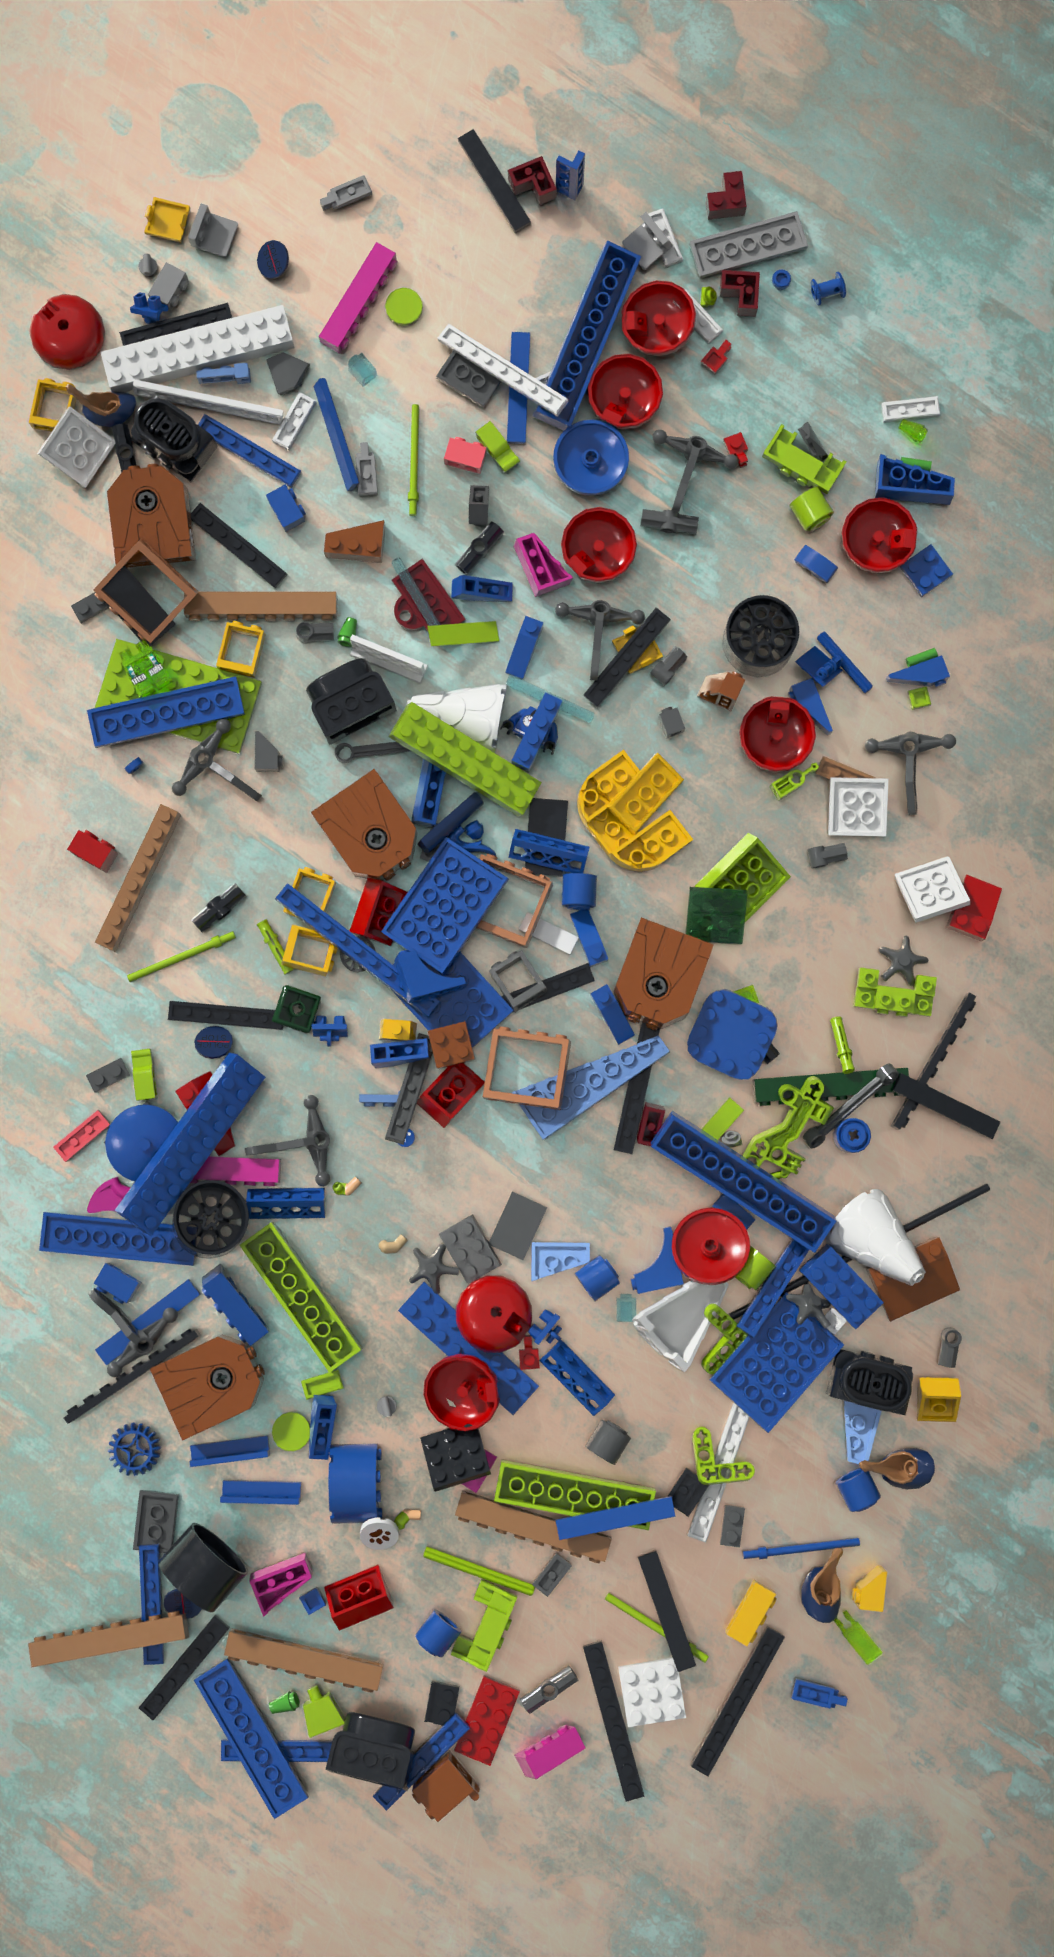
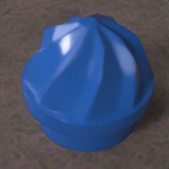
(474, 830)

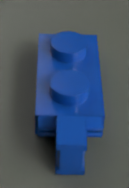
(817, 1694)

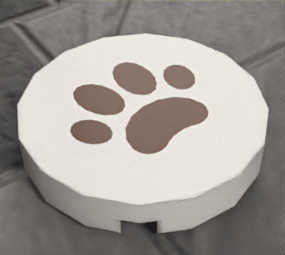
(379, 1533)

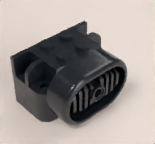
(172, 437)
(349, 699)
(854, 1377)
(373, 1751)

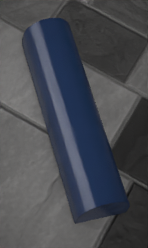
(450, 823)

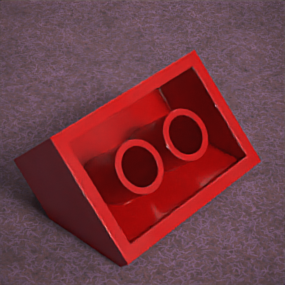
(375, 909)
(358, 1597)

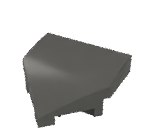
(286, 372)
(812, 441)

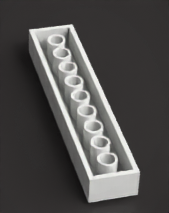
(197, 348)

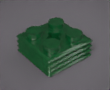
(285, 1014)

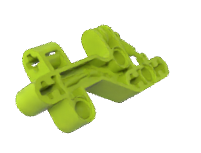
(779, 1136)

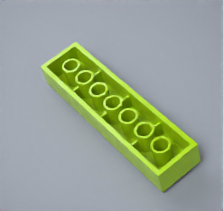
(465, 759)
(301, 1297)
(565, 1491)

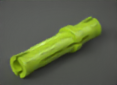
(264, 927)
(844, 1052)

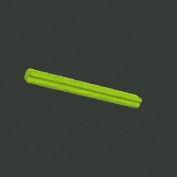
(479, 1571)

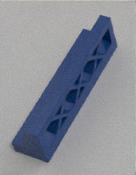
(570, 175)
(549, 848)
(286, 1199)
(580, 1376)
(229, 1451)
(261, 1492)

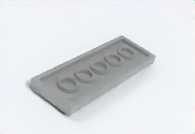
(748, 244)

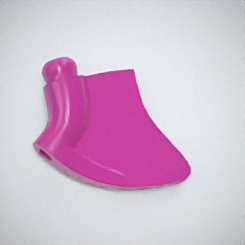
(107, 1196)

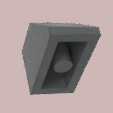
(478, 505)
(266, 755)

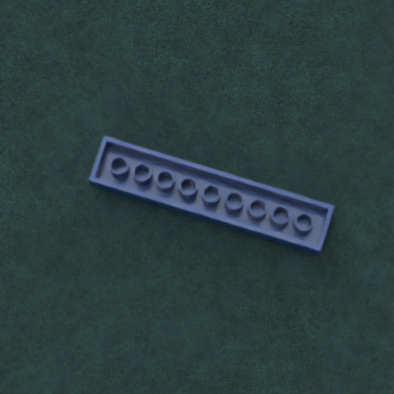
(589, 331)
(190, 1143)
(743, 1181)

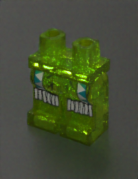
(142, 664)

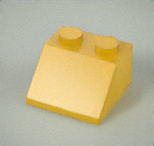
(938, 1399)
(871, 1590)

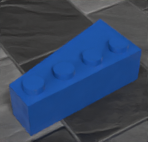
(911, 483)
(234, 1306)

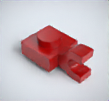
(715, 358)
(736, 445)
(529, 1356)

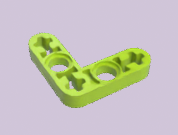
(729, 1335)
(710, 1466)

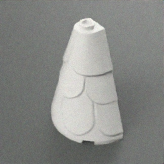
(468, 710)
(876, 1238)
(678, 1321)

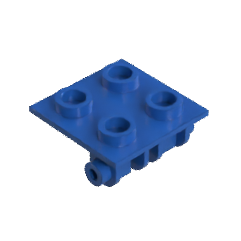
(820, 666)

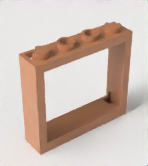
(167, 569)
(527, 875)
(555, 1103)

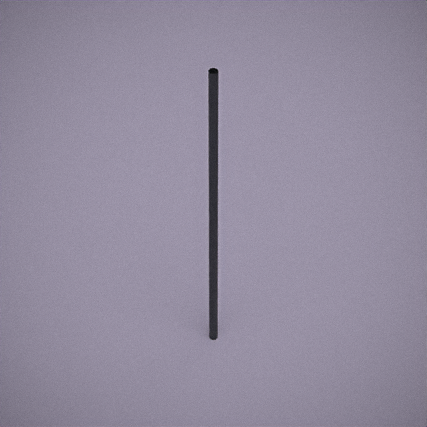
(908, 1227)

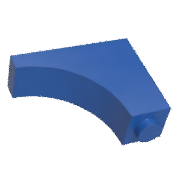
(420, 981)
(662, 1272)

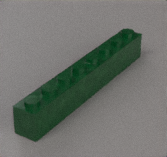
(835, 1085)

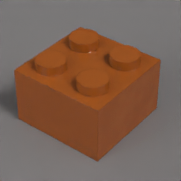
(451, 1045)

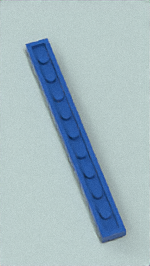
(349, 944)

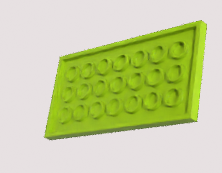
(184, 673)

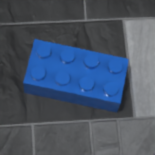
(841, 1286)

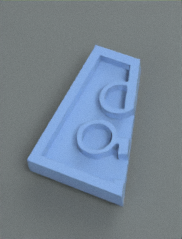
(556, 1257)
(860, 1430)

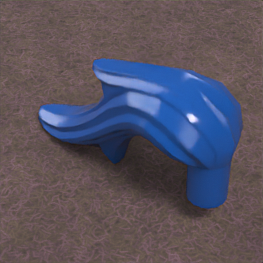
(470, 847)

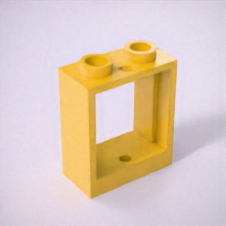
(47, 385)
(237, 668)
(310, 873)
(310, 934)

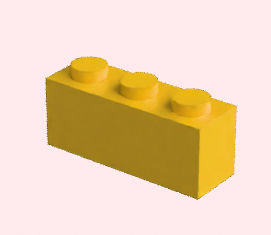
(751, 1613)

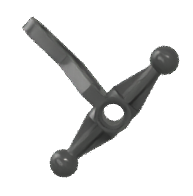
(695, 450)
(599, 615)
(898, 745)
(209, 748)
(314, 1130)
(149, 1334)

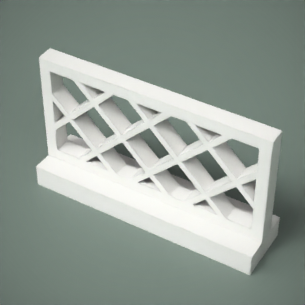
(388, 659)

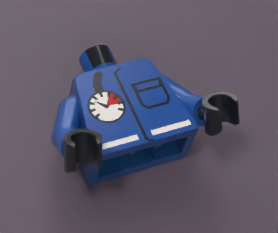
(519, 723)

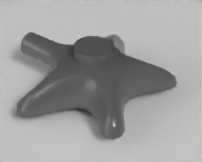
(902, 961)
(432, 1268)
(810, 1306)

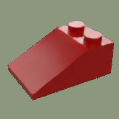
(978, 916)
(450, 1093)

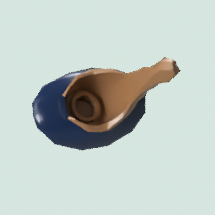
(105, 407)
(904, 1468)
(826, 1582)

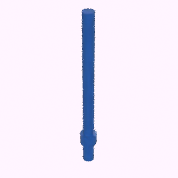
(763, 1553)

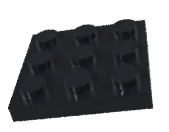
(454, 1457)

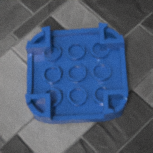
(732, 1034)

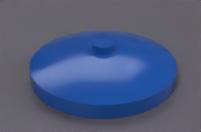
(591, 457)
(137, 1137)

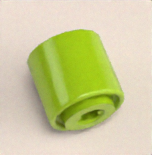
(811, 509)
(755, 1270)

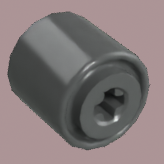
(608, 1441)

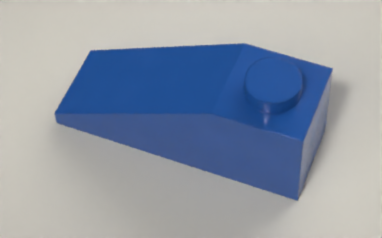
(481, 589)
(524, 647)
(923, 674)
(808, 697)
(589, 937)
(612, 1014)
(398, 1053)
(321, 1426)

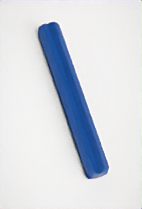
(847, 664)

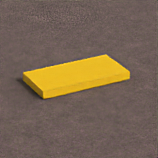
(645, 793)

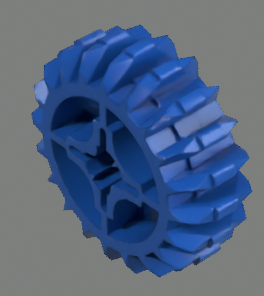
(125, 1447)

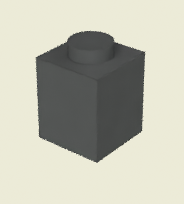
(671, 722)

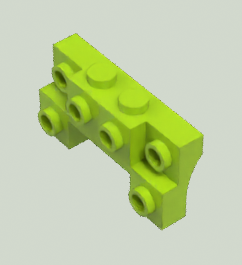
(801, 465)
(893, 999)
(493, 1623)

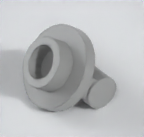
(147, 265)
(731, 1139)
(386, 1406)

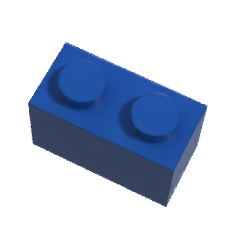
(285, 507)
(117, 1283)

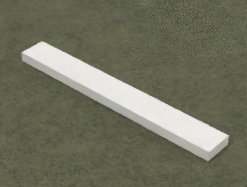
(503, 370)
(208, 402)
(725, 1454)

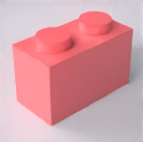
(465, 455)

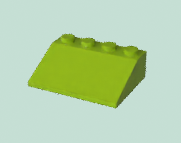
(748, 868)

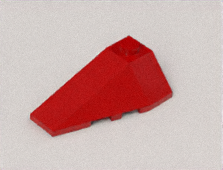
(188, 1094)

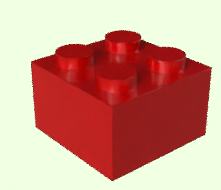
(88, 848)

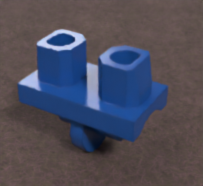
(148, 309)
(329, 1032)
(550, 1320)

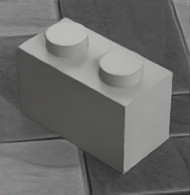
(169, 285)

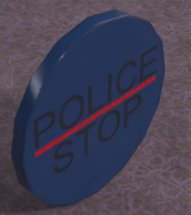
(273, 259)
(213, 1042)
(178, 1602)

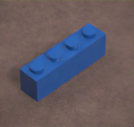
(537, 732)
(428, 795)

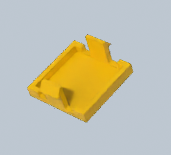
(166, 219)
(648, 657)

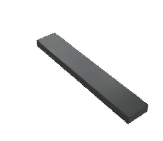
(408, 1097)

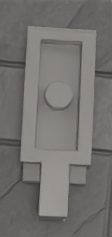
(346, 193)
(366, 471)

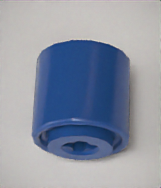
(579, 891)
(842, 1138)
(598, 1277)
(858, 1490)
(437, 1634)

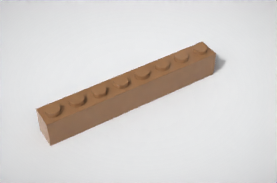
(262, 605)
(138, 878)
(529, 1525)
(108, 1640)
(303, 1659)

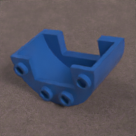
(354, 1483)

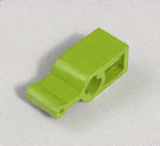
(497, 446)
(787, 780)
(143, 1075)

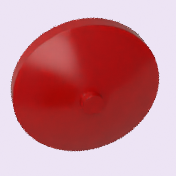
(710, 1246)

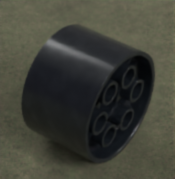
(761, 665)
(207, 1189)
(202, 1567)

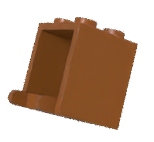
(444, 1787)

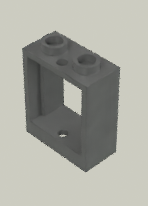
(529, 995)

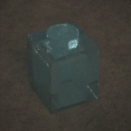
(361, 369)
(625, 1308)

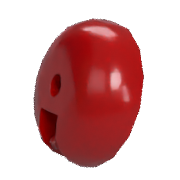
(655, 322)
(67, 332)
(625, 391)
(879, 535)
(599, 544)
(777, 734)
(493, 1314)
(468, 1385)

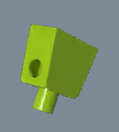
(321, 1712)

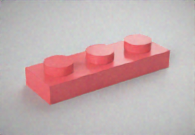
(82, 1135)

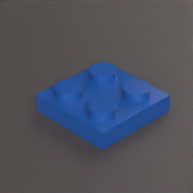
(926, 570)

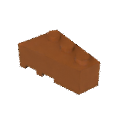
(357, 543)
(722, 689)

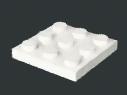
(77, 447)
(858, 806)
(932, 889)
(651, 1692)

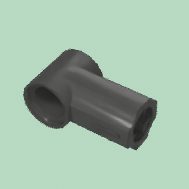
(318, 632)
(666, 669)
(821, 855)
(949, 1350)

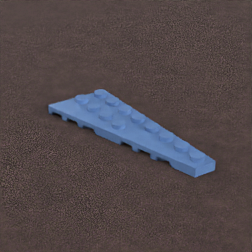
(589, 1084)

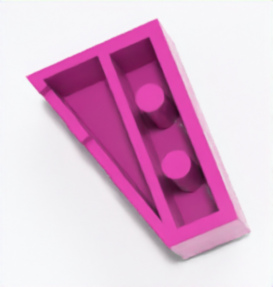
(540, 567)
(279, 1581)
(550, 1752)

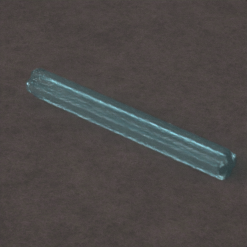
(414, 592)
(538, 693)

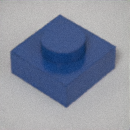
(312, 1601)

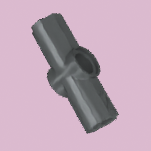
(669, 521)
(559, 1681)

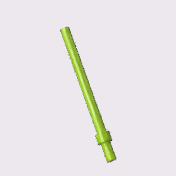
(413, 495)
(214, 942)
(650, 1623)

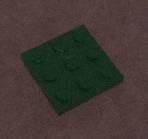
(716, 914)

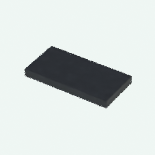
(137, 602)
(548, 819)

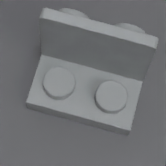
(212, 232)
(647, 242)

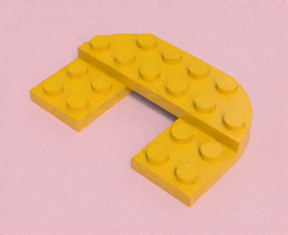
(630, 851)

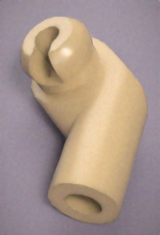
(392, 1247)

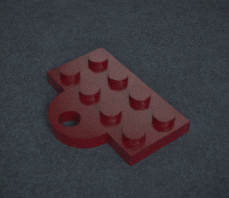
(434, 594)

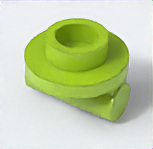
(708, 296)

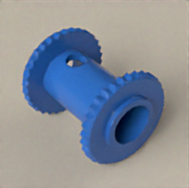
(828, 288)

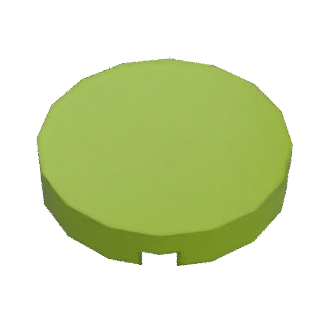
(403, 306)
(291, 1431)

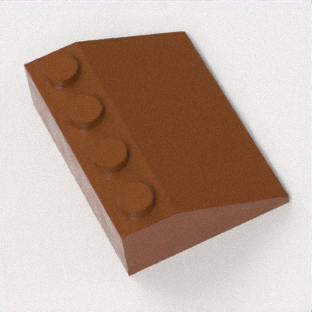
(936, 1284)

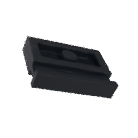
(687, 1492)
(441, 1702)

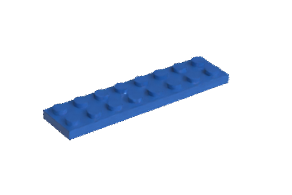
(165, 712)
(112, 1239)
(438, 1323)
(251, 1738)

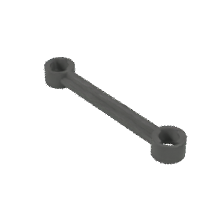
(369, 750)
(885, 1075)

